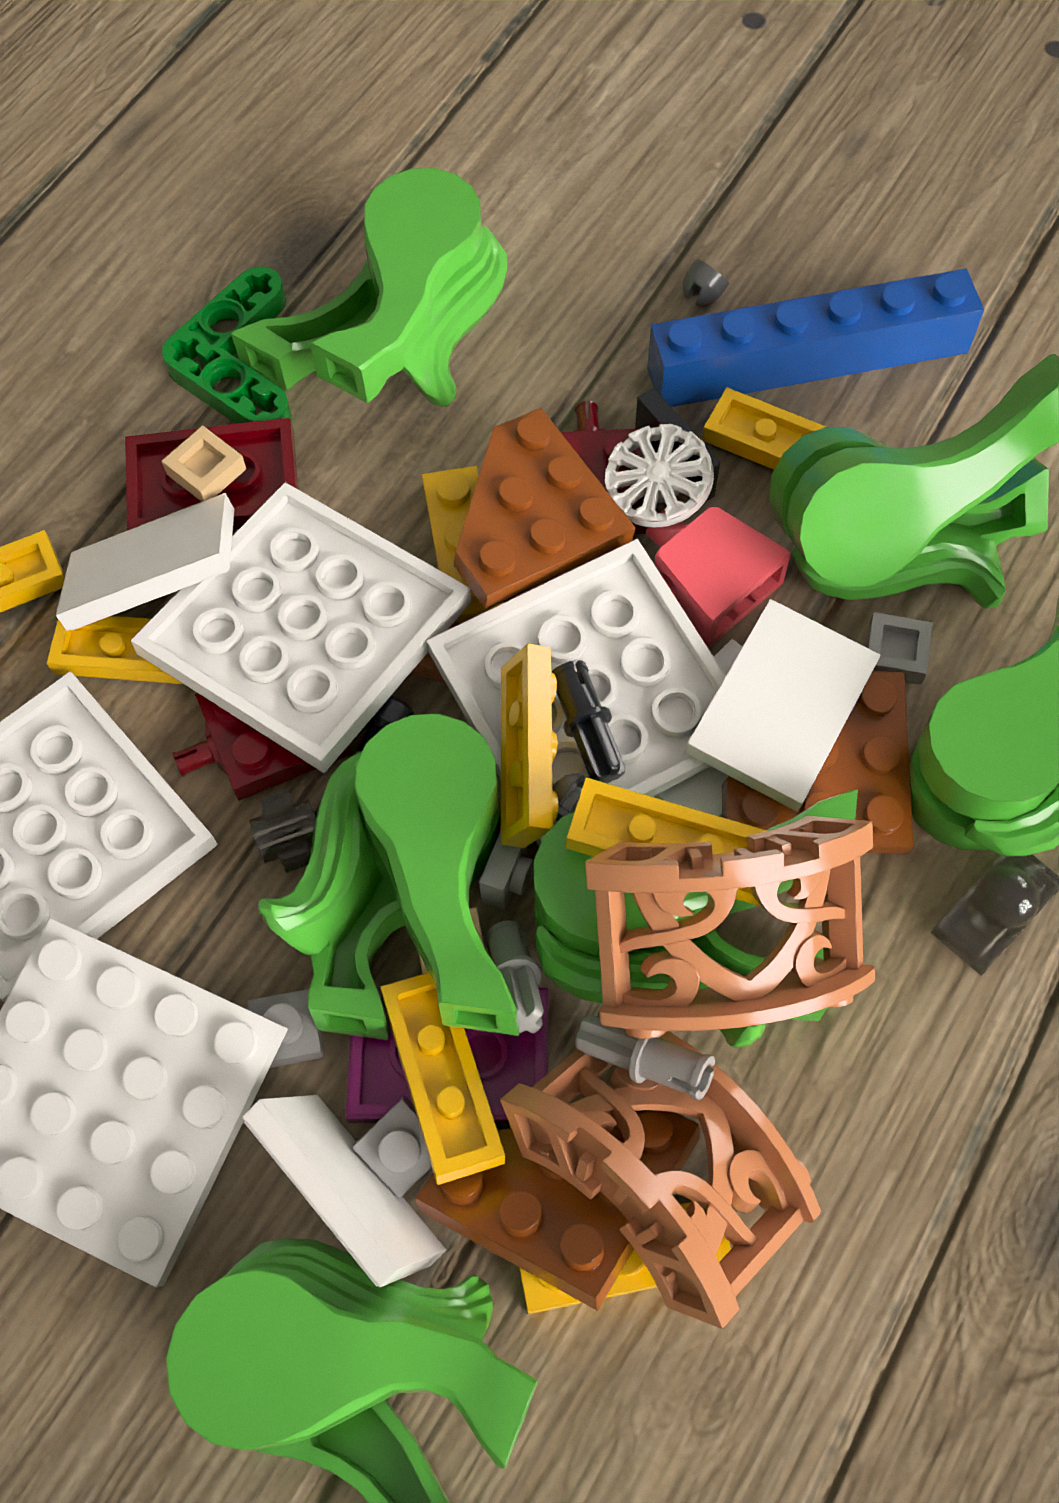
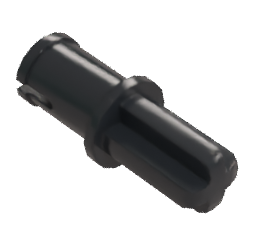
(588, 722)

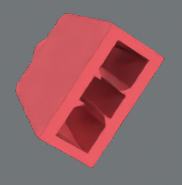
(718, 569)

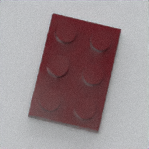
(268, 459)

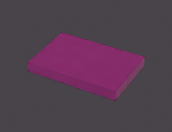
(501, 1059)

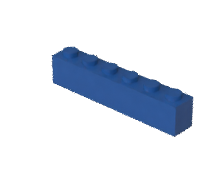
(814, 337)

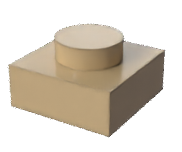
(204, 464)

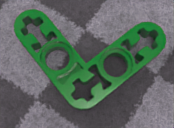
(217, 349)

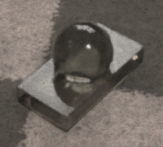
(997, 909)

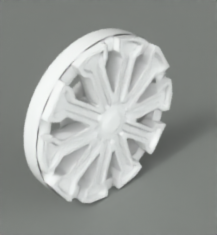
(659, 475)

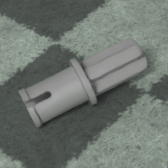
(520, 971)
(647, 1058)

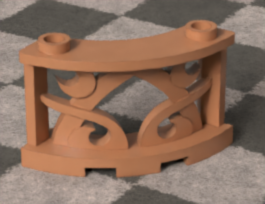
(788, 983)
(672, 1243)

